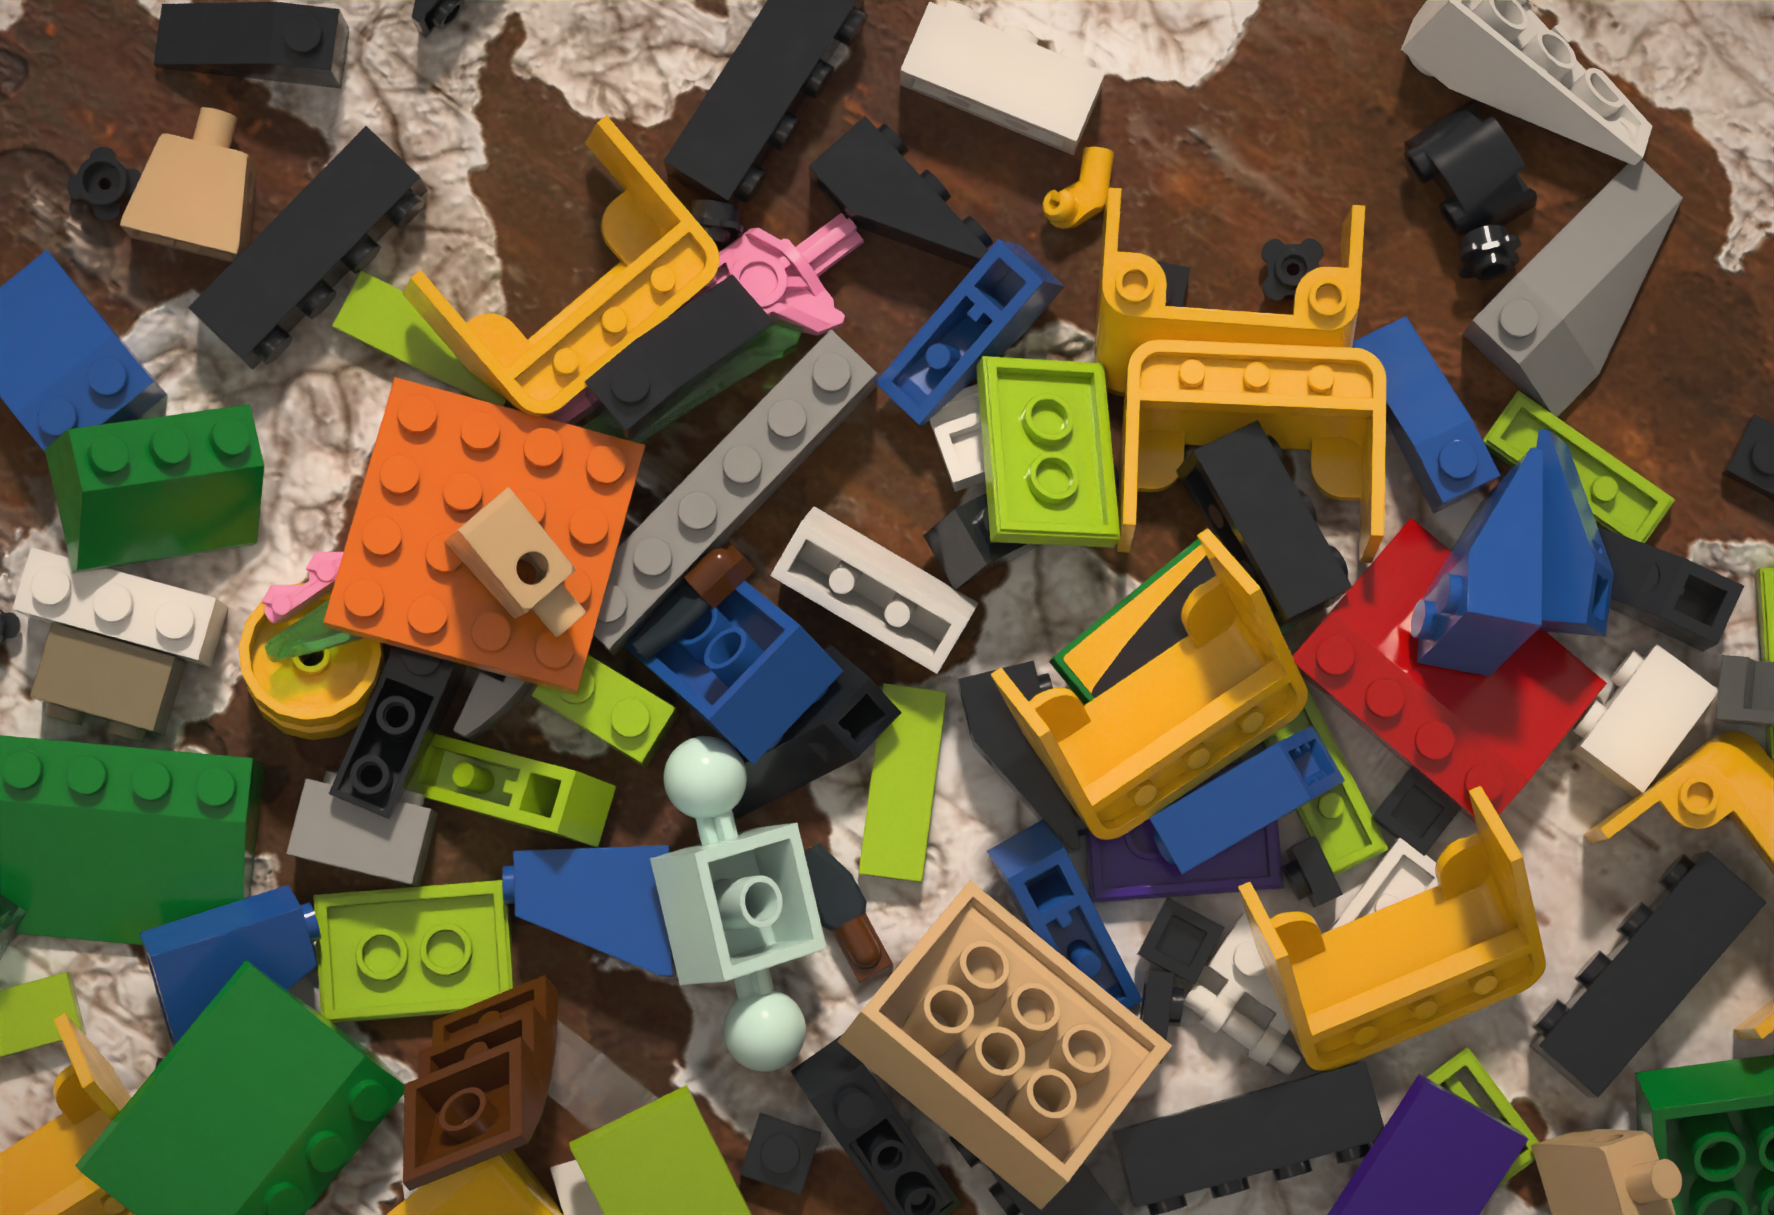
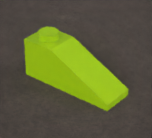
(514, 789)

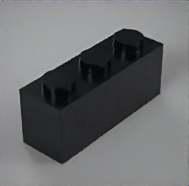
(1265, 522)

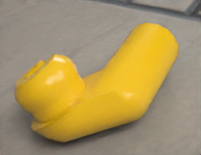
(1086, 196)

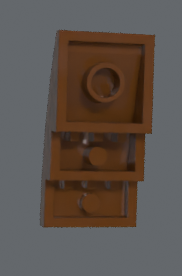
(480, 1082)

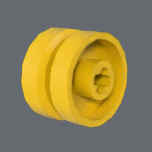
(309, 699)

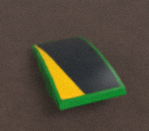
(1135, 628)

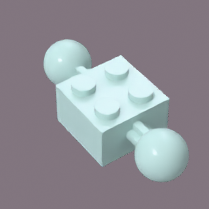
(737, 903)

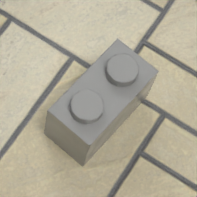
(360, 840)

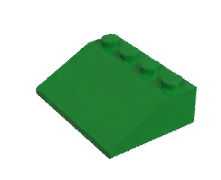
(122, 835)
(244, 1110)
(1716, 1130)

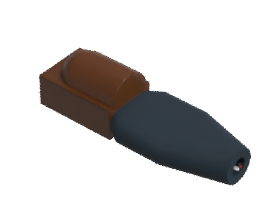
(709, 584)
(844, 913)

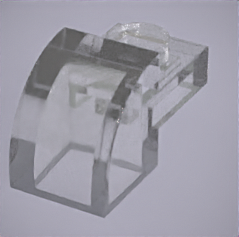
(592, 1083)

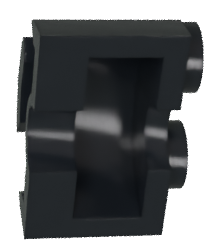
(1473, 168)

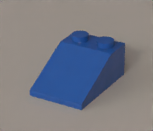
(63, 358)
(1491, 581)
(745, 670)

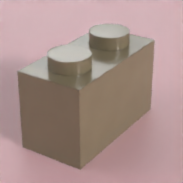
(107, 681)

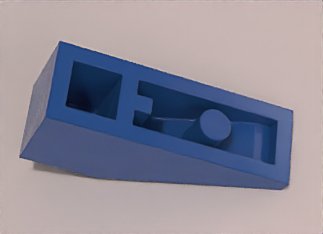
(976, 320)
(1429, 419)
(1059, 907)

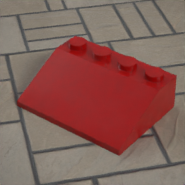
(1439, 720)

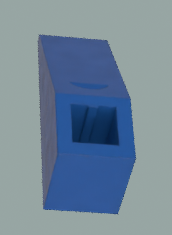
(1574, 559)

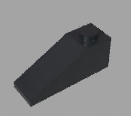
(254, 41)
(675, 358)

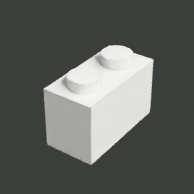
(1642, 719)

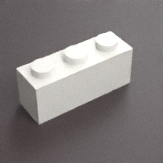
(1002, 76)
(874, 589)
(121, 607)

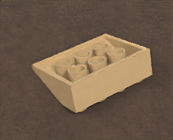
(1005, 1045)

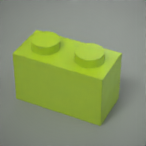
(613, 711)

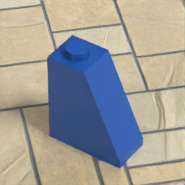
(1245, 800)
(596, 899)
(201, 952)

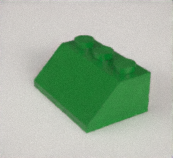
(158, 487)

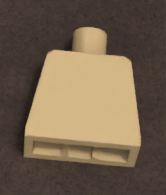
(196, 192)
(493, 545)
(1606, 1174)

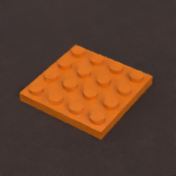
(430, 474)

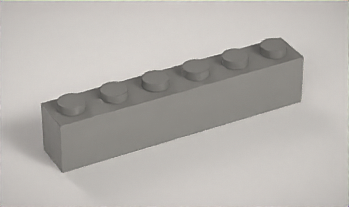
(731, 485)

